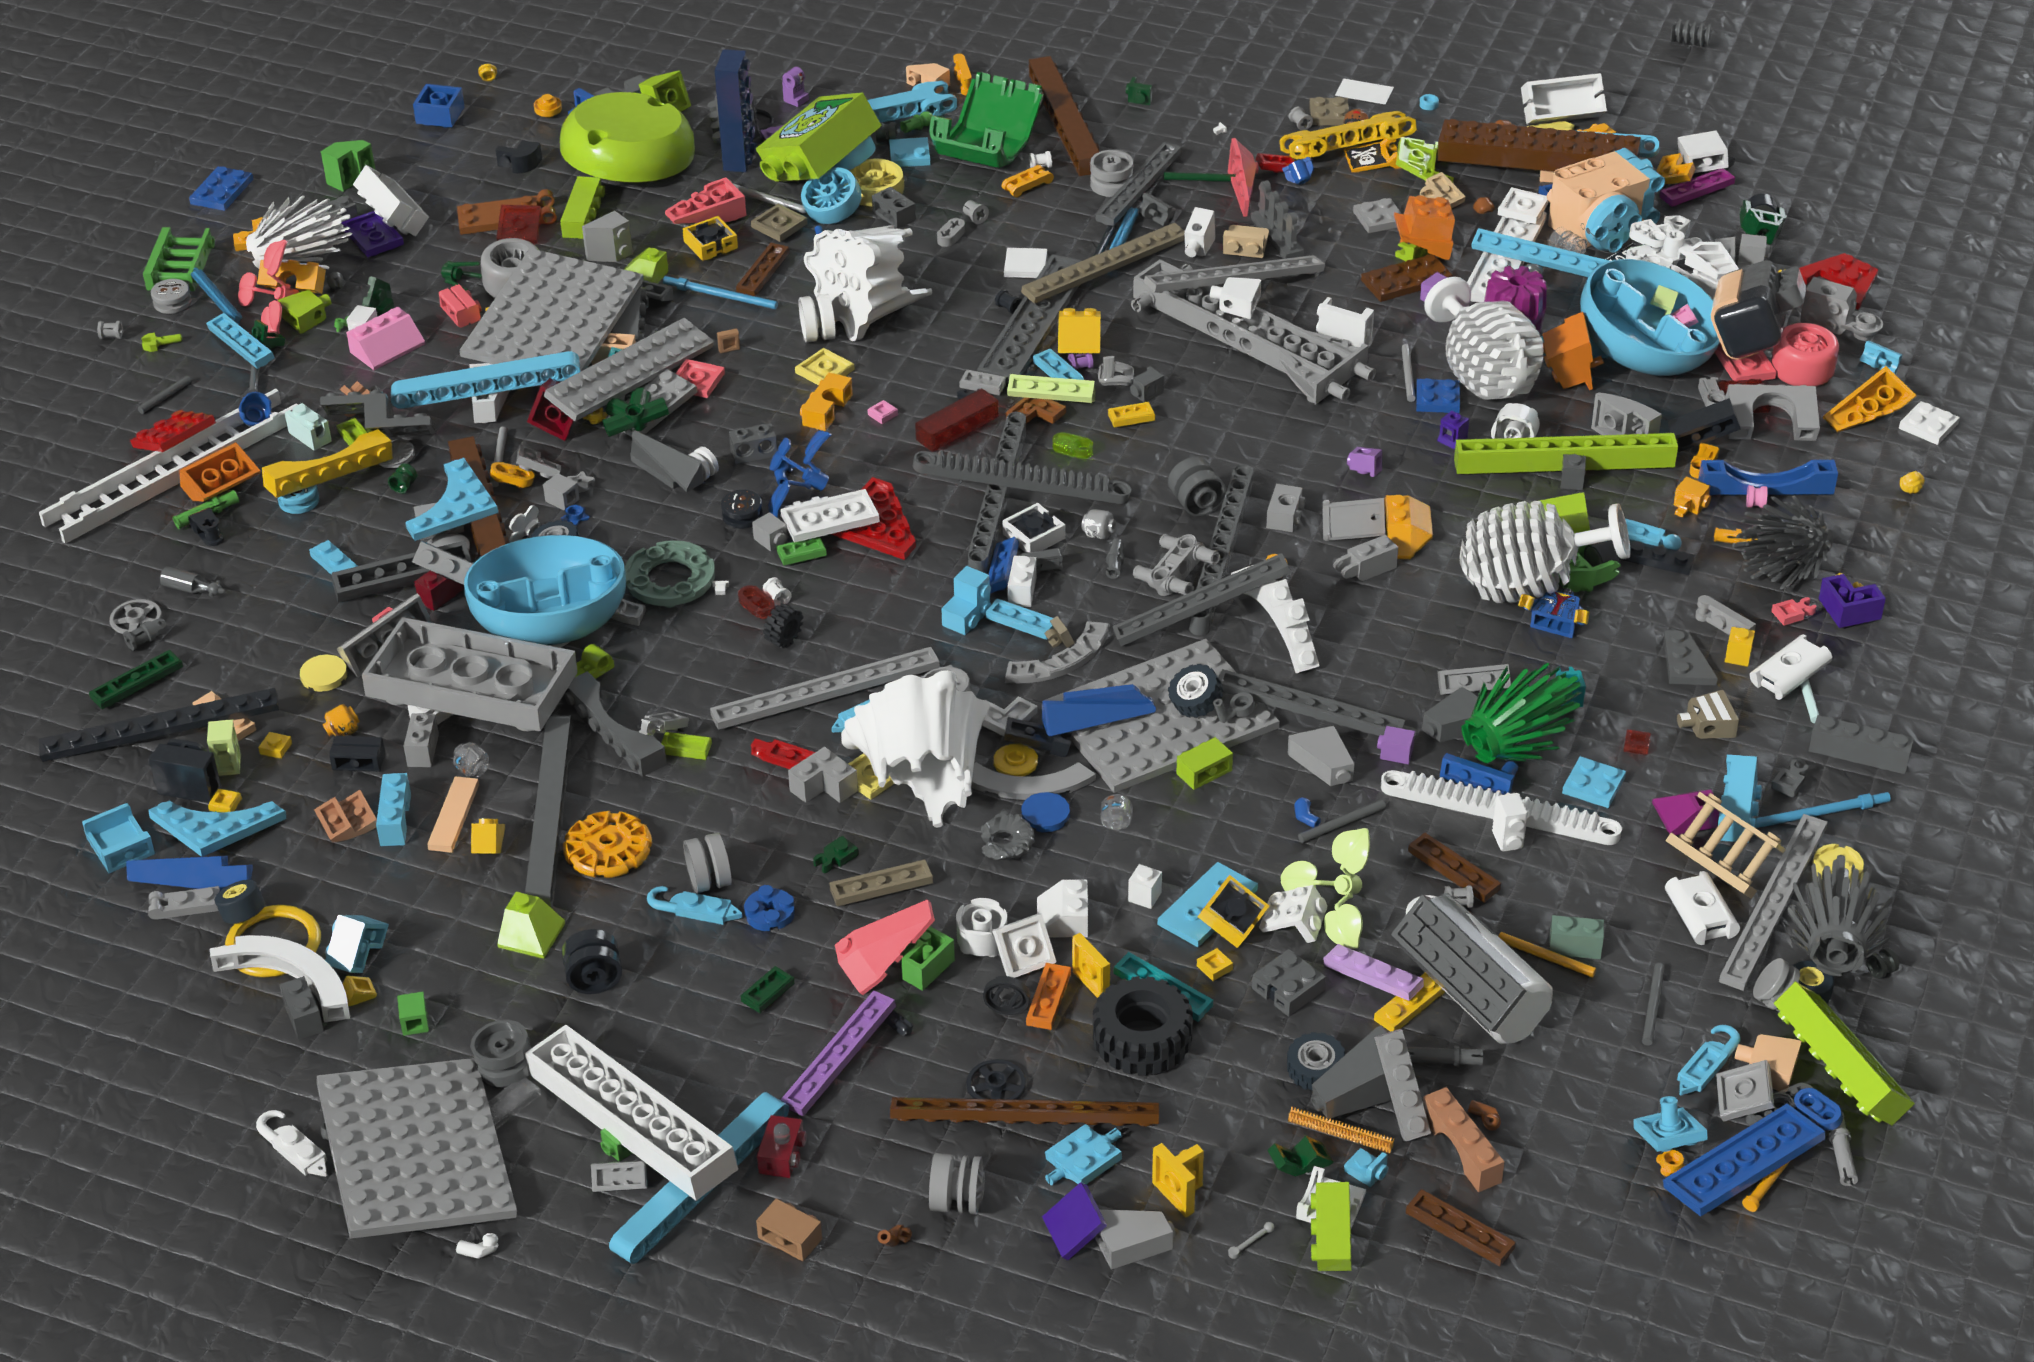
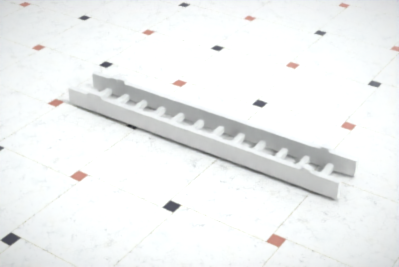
(93, 517)

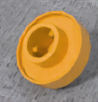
(547, 106)

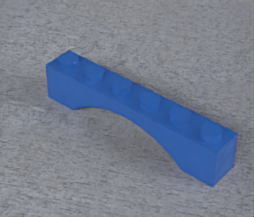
(1811, 478)

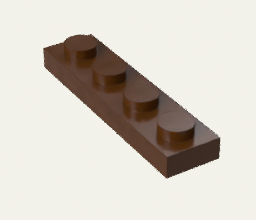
(762, 269)
(1454, 867)
(1460, 1227)

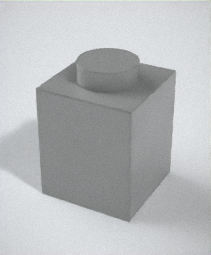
(561, 491)
(770, 531)

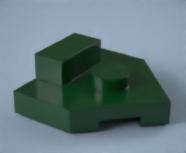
(379, 296)

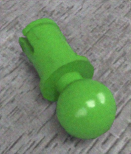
(916, 122)

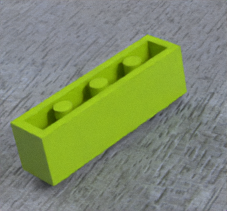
(581, 206)

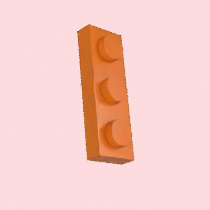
(1048, 996)

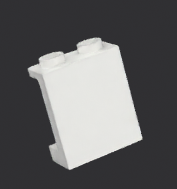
(1345, 324)

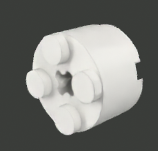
(1516, 422)
(976, 925)

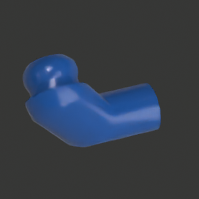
(780, 473)
(1303, 814)

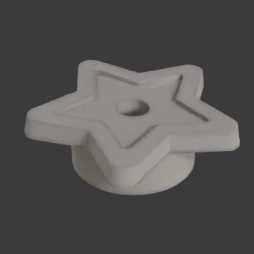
(583, 481)

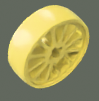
(876, 176)

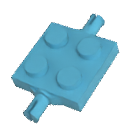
(1083, 1155)

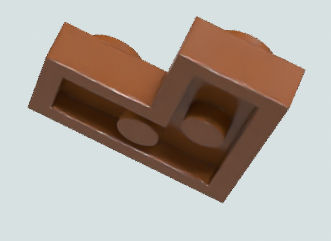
(1042, 408)

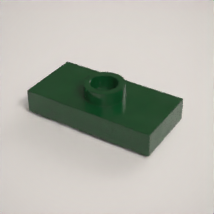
(767, 989)

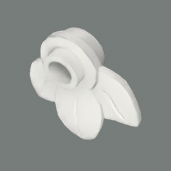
(524, 524)

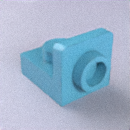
(1367, 1167)

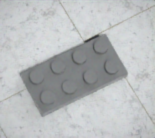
(674, 391)

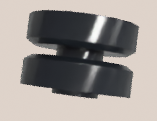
(591, 961)

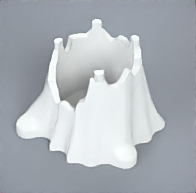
(861, 275)
(921, 737)

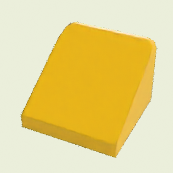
(358, 989)

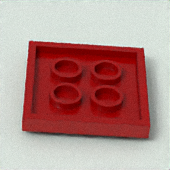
(172, 431)

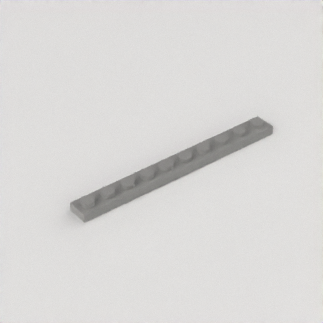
(1218, 275)
(824, 688)
(1772, 902)

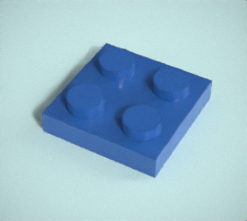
(1437, 395)

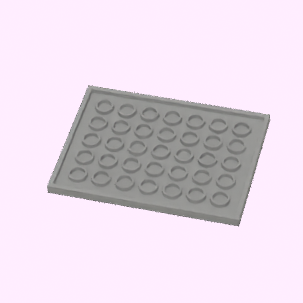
(551, 309)
(1149, 744)
(414, 1148)

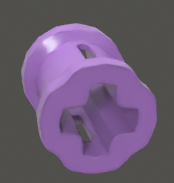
(1080, 360)

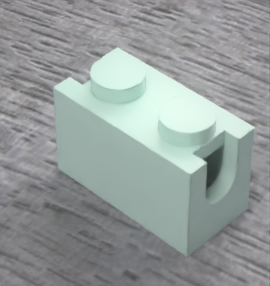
(306, 424)

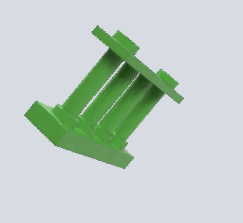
(163, 251)

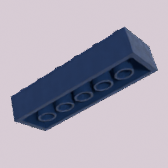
(735, 110)

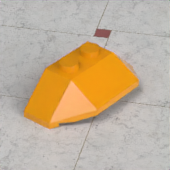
(1407, 524)

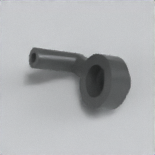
(1241, 705)

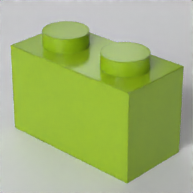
(1204, 763)

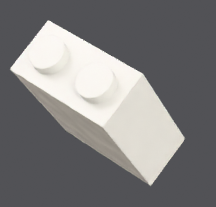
(1704, 150)

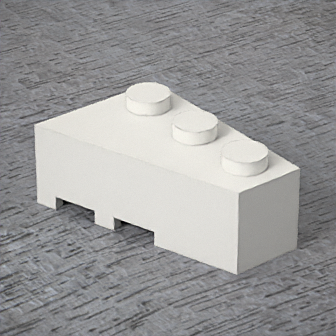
(487, 406)

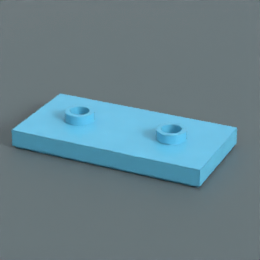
(1182, 915)

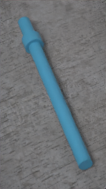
(684, 284)
(1863, 801)

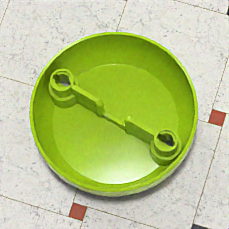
(627, 138)

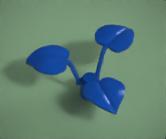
(812, 476)

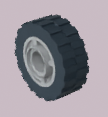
(1312, 1057)

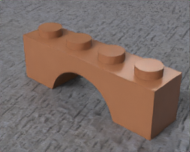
(1479, 1158)

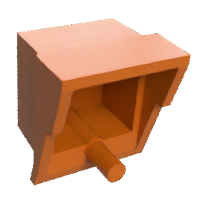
(1427, 225)
(1570, 352)

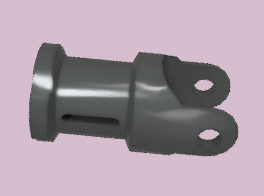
(146, 632)

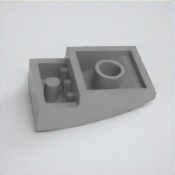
(1623, 416)

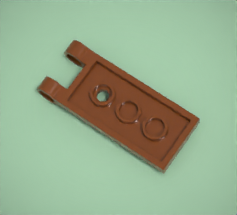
(485, 216)

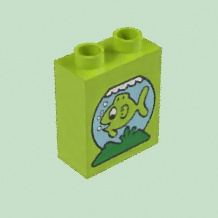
(818, 137)

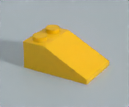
(1079, 331)

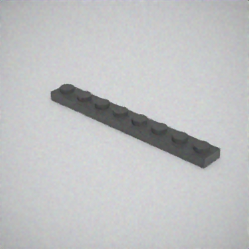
(1138, 184)
(1201, 599)
(1308, 704)

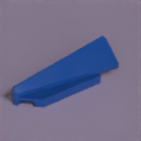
(1094, 708)
(188, 872)

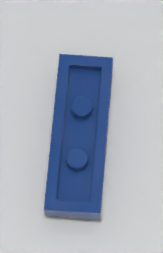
(1002, 563)

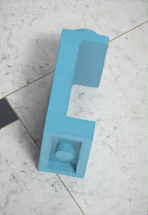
(117, 837)

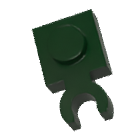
(837, 852)

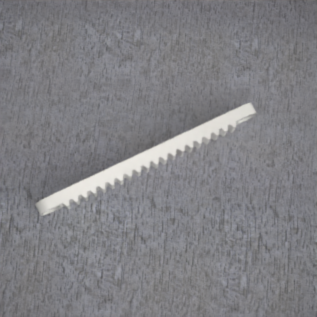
(1482, 803)

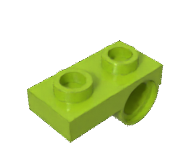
(594, 661)

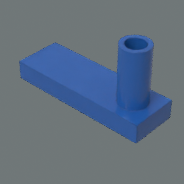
(1478, 775)

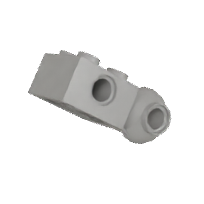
(1834, 309)

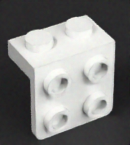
(1295, 907)

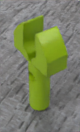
(151, 342)

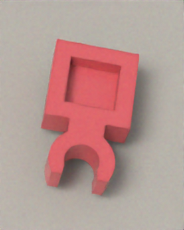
(1790, 611)

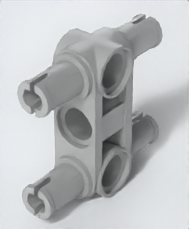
(1176, 564)

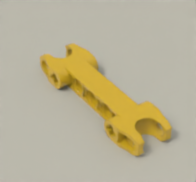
(1379, 127)

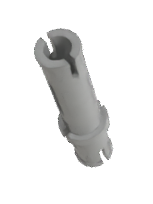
(1840, 1139)

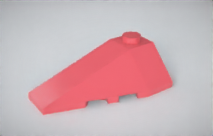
(717, 199)

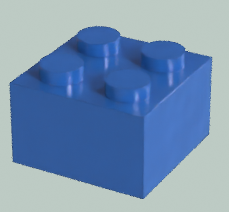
(438, 105)

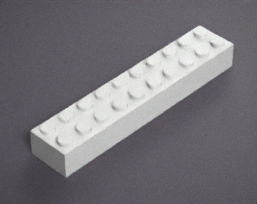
(632, 1112)

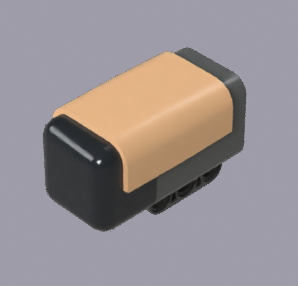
(1753, 307)

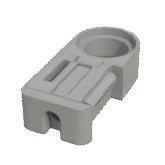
(1710, 391)

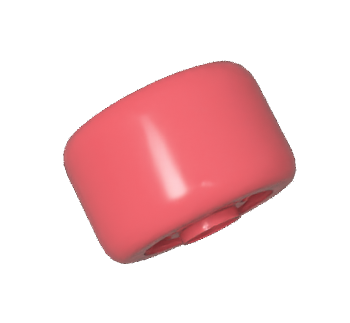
(1805, 355)

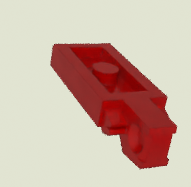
(779, 753)

